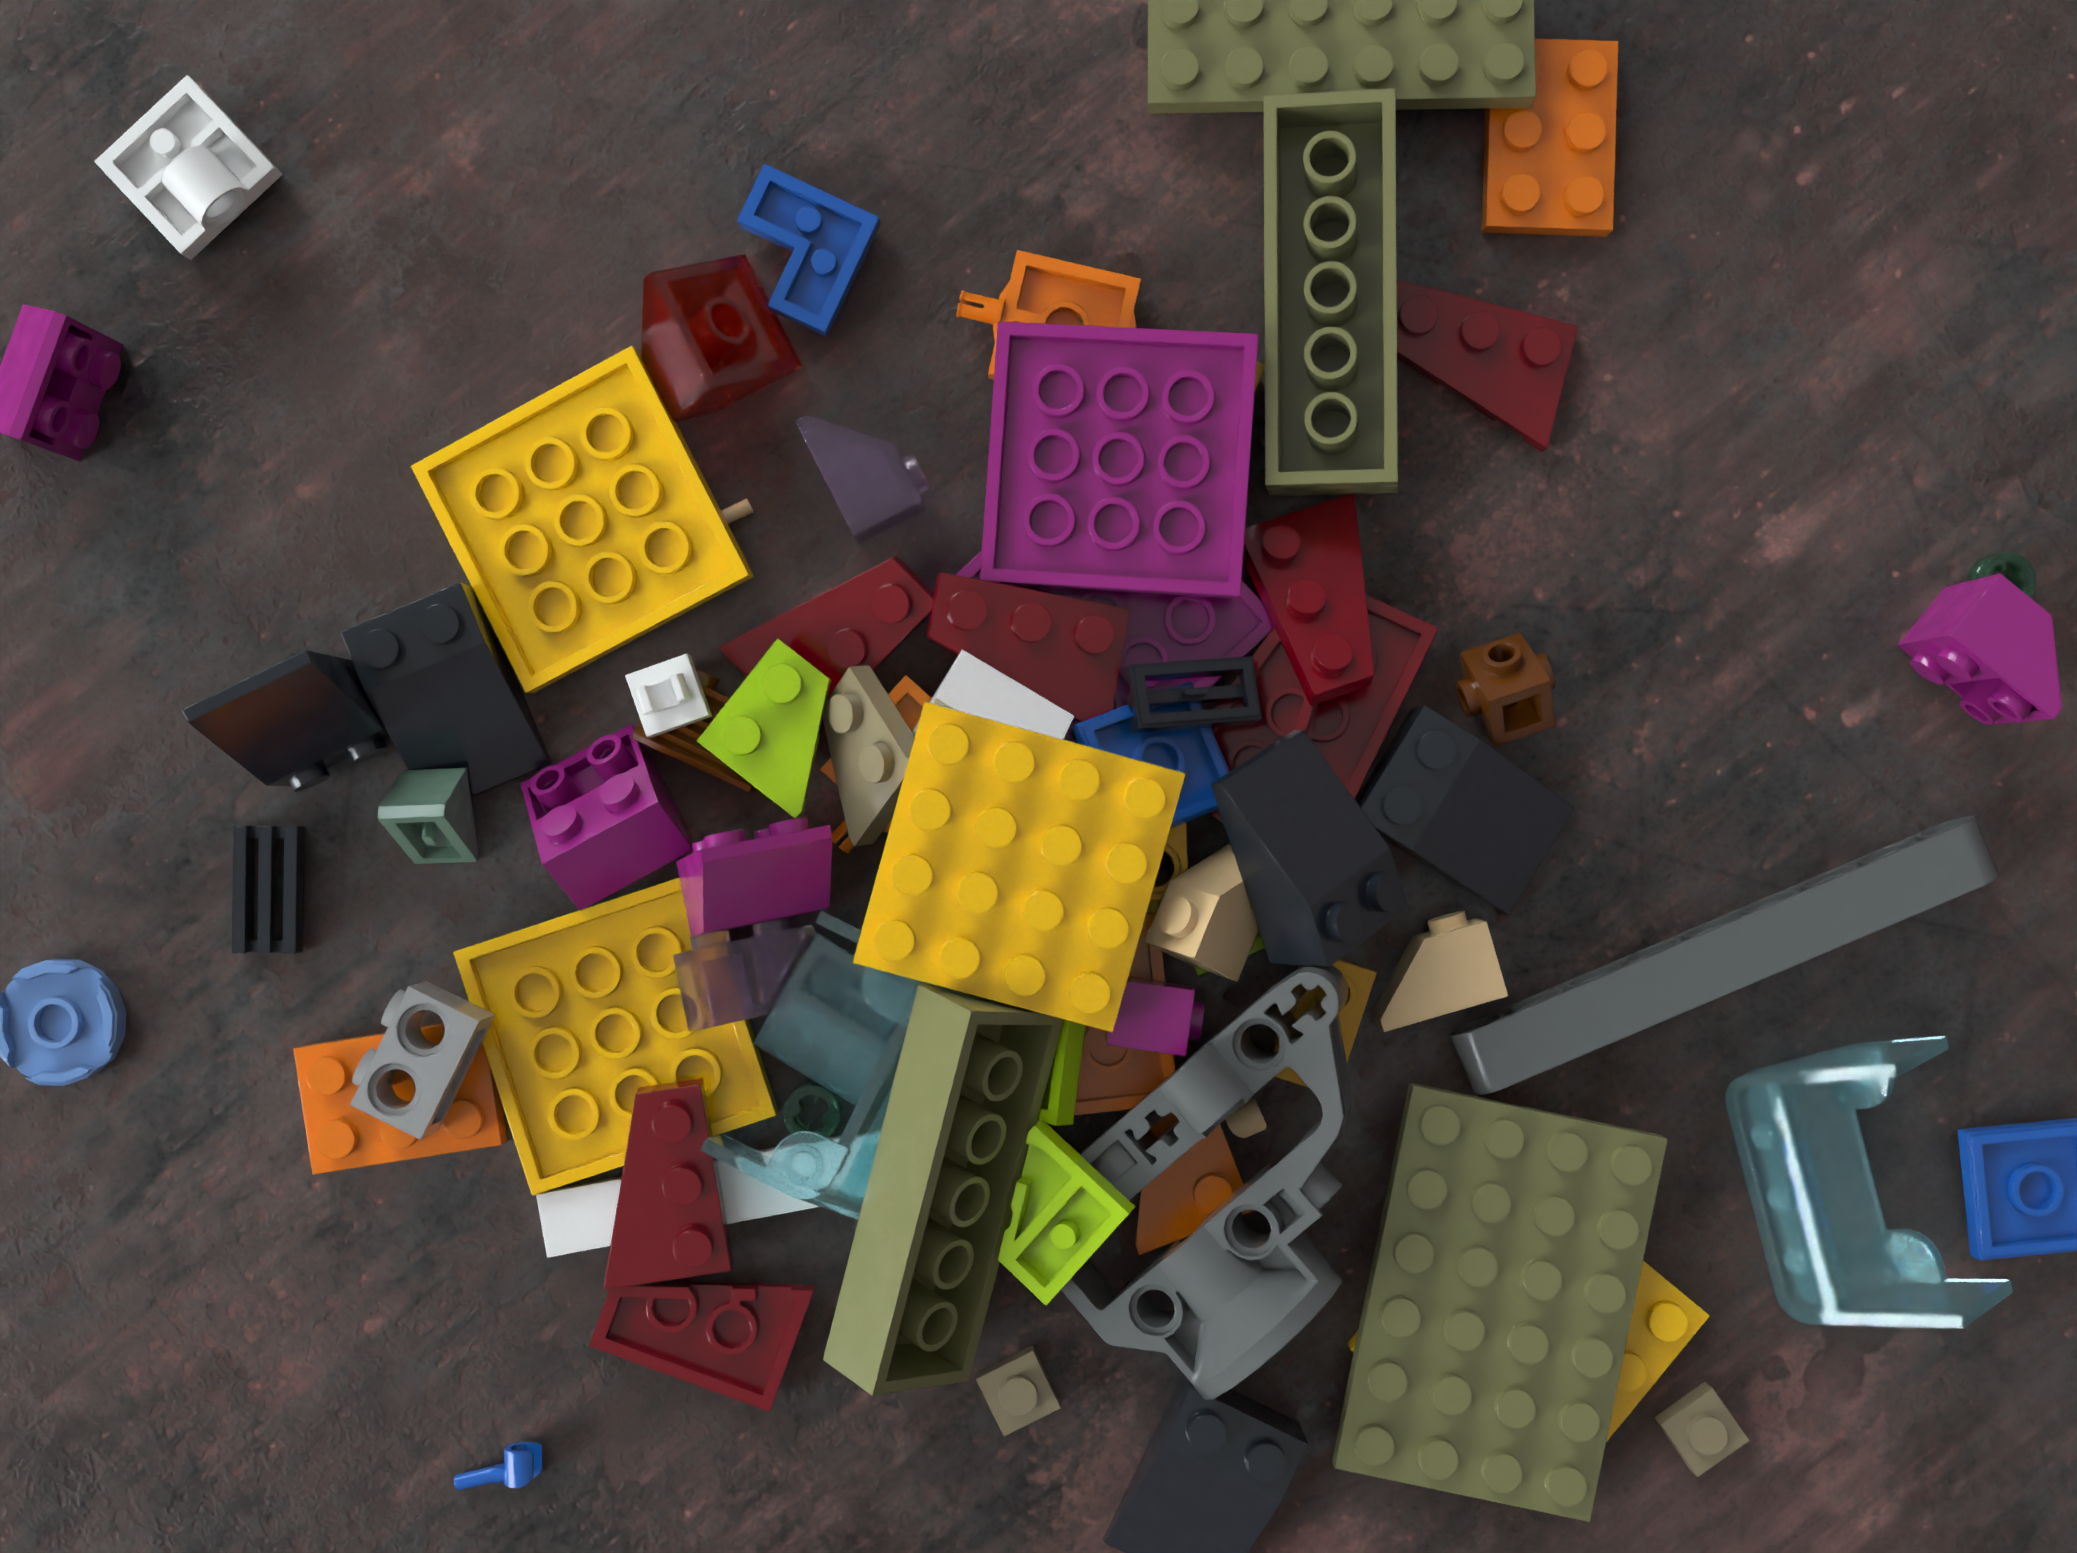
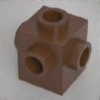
(1507, 689)

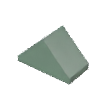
(431, 816)

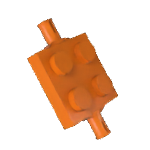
(1055, 293)

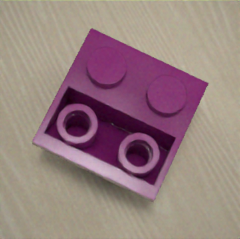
(55, 381)
(1990, 650)
(604, 818)
(756, 880)

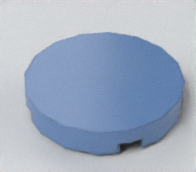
(61, 1022)

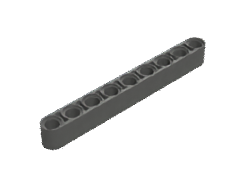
(1724, 955)

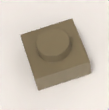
(1018, 1390)
(1701, 1429)

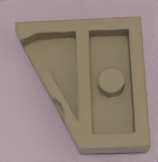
(867, 752)

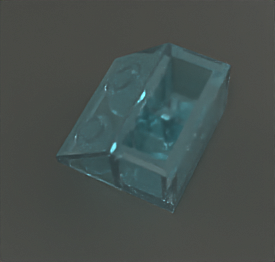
(825, 1022)

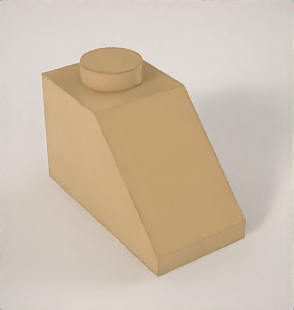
(1207, 917)
(1441, 973)

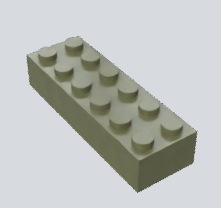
(1330, 293)
(940, 1191)

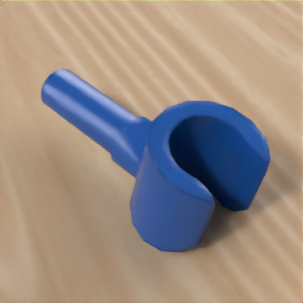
(520, 1465)

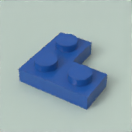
(825, 241)

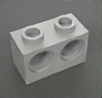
(434, 1067)

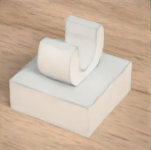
(668, 695)

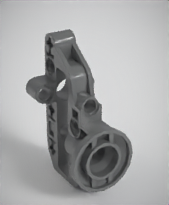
(1230, 1287)

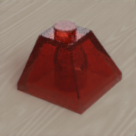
(711, 336)

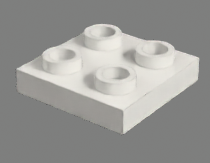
(188, 167)

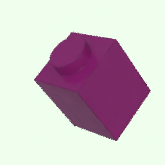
(1157, 1017)

